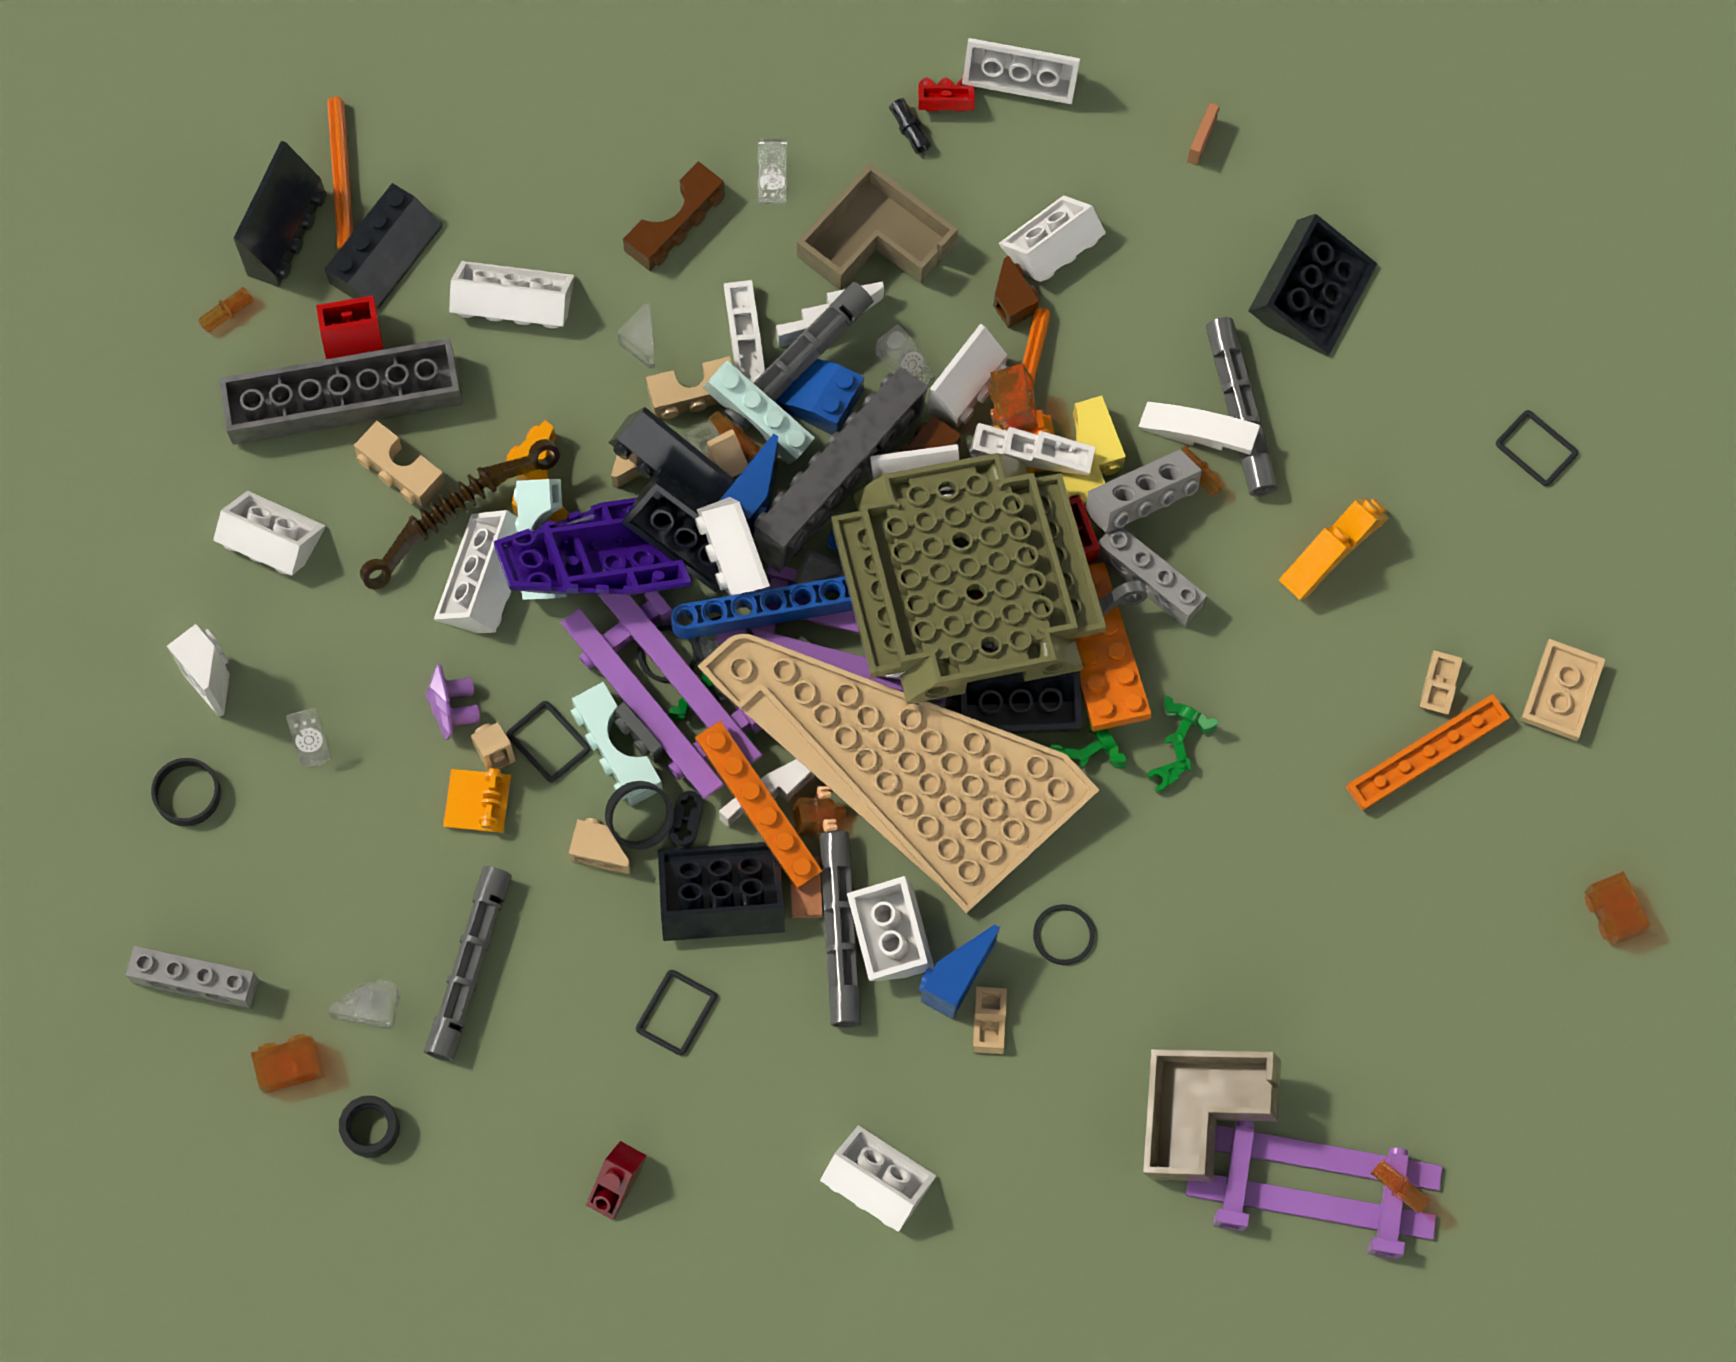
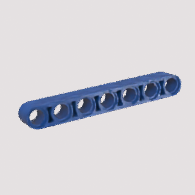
(760, 614)

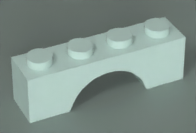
(744, 397)
(535, 504)
(597, 713)

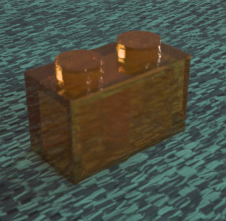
(1013, 398)
(1616, 909)
(287, 1063)

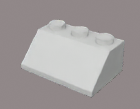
(1053, 237)
(966, 379)
(913, 459)
(268, 532)
(731, 547)
(203, 666)
(890, 930)
(877, 1178)

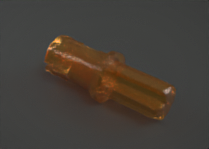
(225, 310)
(723, 425)
(1207, 479)
(1400, 1186)

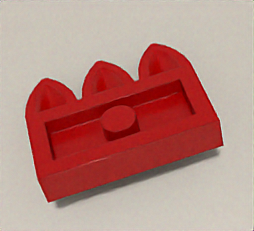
(945, 95)

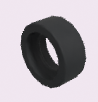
(352, 1110)

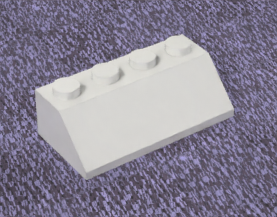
(1020, 71)
(511, 294)
(476, 583)

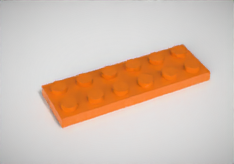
(1109, 672)

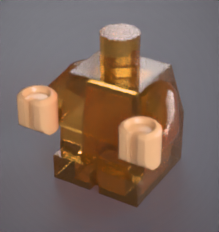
(817, 813)

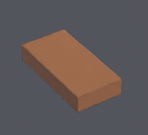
(1203, 133)
(807, 899)

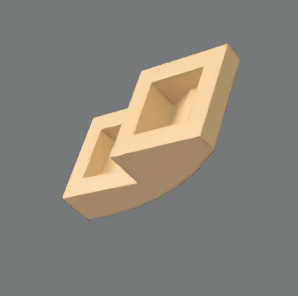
(1440, 682)
(989, 1020)

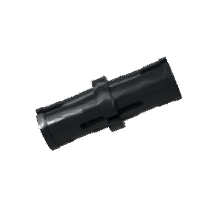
(909, 126)

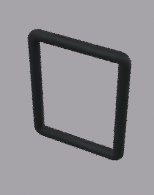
(1557, 472)
(531, 759)
(682, 1051)

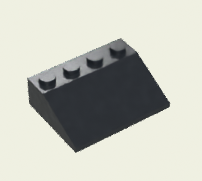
(279, 216)
(1313, 285)
(720, 891)

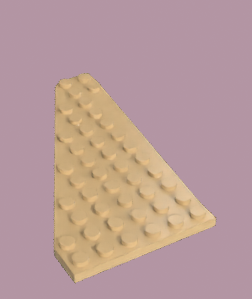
(928, 779)

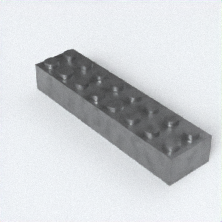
(340, 391)
(838, 468)

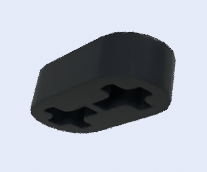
(692, 821)

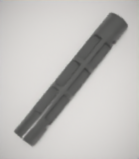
(809, 346)
(1241, 402)
(839, 930)
(449, 1025)

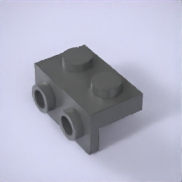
(644, 740)

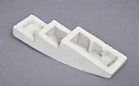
(744, 328)
(789, 332)
(1198, 426)
(1036, 451)
(783, 781)

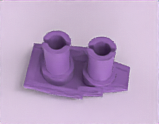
(439, 695)

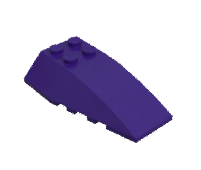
(587, 556)

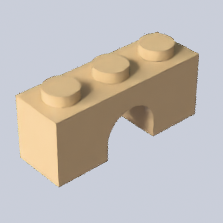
(671, 398)
(415, 481)

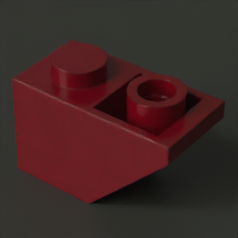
(616, 1179)

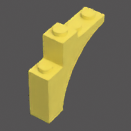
(1097, 430)

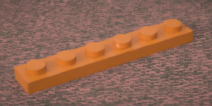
(1427, 752)
(758, 804)

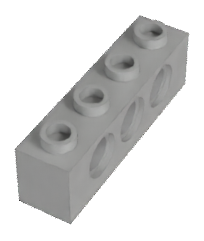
(1143, 491)
(1162, 582)
(192, 977)

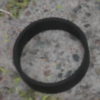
(169, 767)
(659, 835)

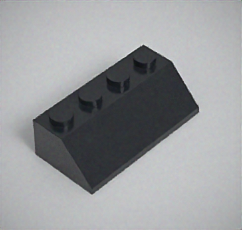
(383, 246)
(655, 445)
(666, 520)
(1026, 706)

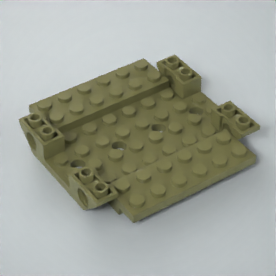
(914, 582)

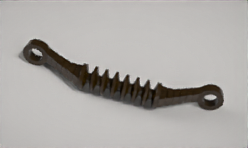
(416, 529)

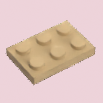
(1562, 690)

